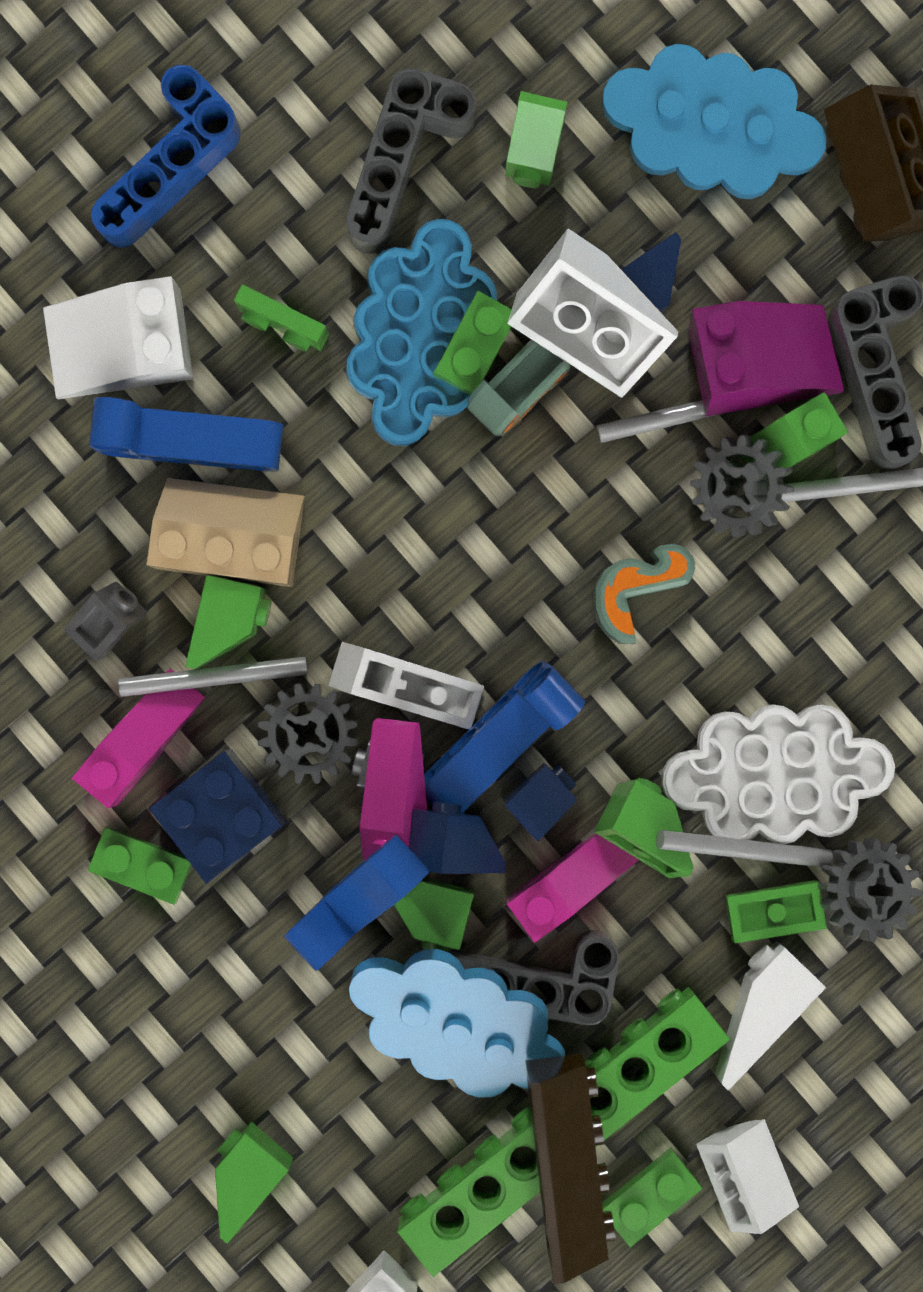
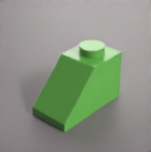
(535, 139)
(802, 432)
(226, 619)
(633, 821)
(436, 913)
(246, 1176)

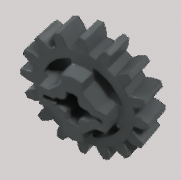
(727, 473)
(296, 750)
(890, 898)

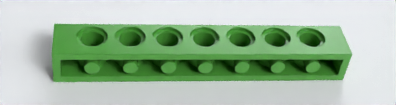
(442, 1242)

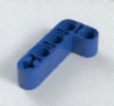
(158, 164)
(134, 432)
(502, 735)
(356, 901)

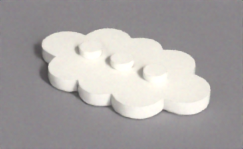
(778, 773)

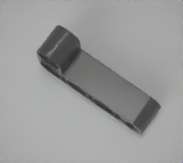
(398, 162)
(886, 377)
(566, 983)

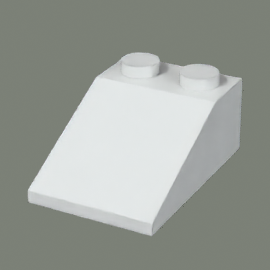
(591, 315)
(118, 339)

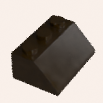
(880, 158)

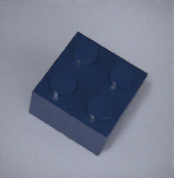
(218, 815)

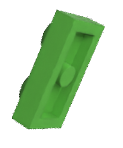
(263, 311)
(474, 344)
(140, 865)
(775, 911)
(651, 1196)

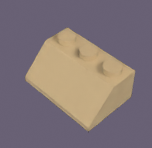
(226, 532)

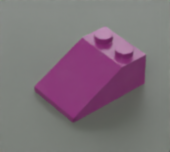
(761, 354)

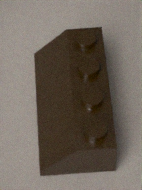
(568, 1164)

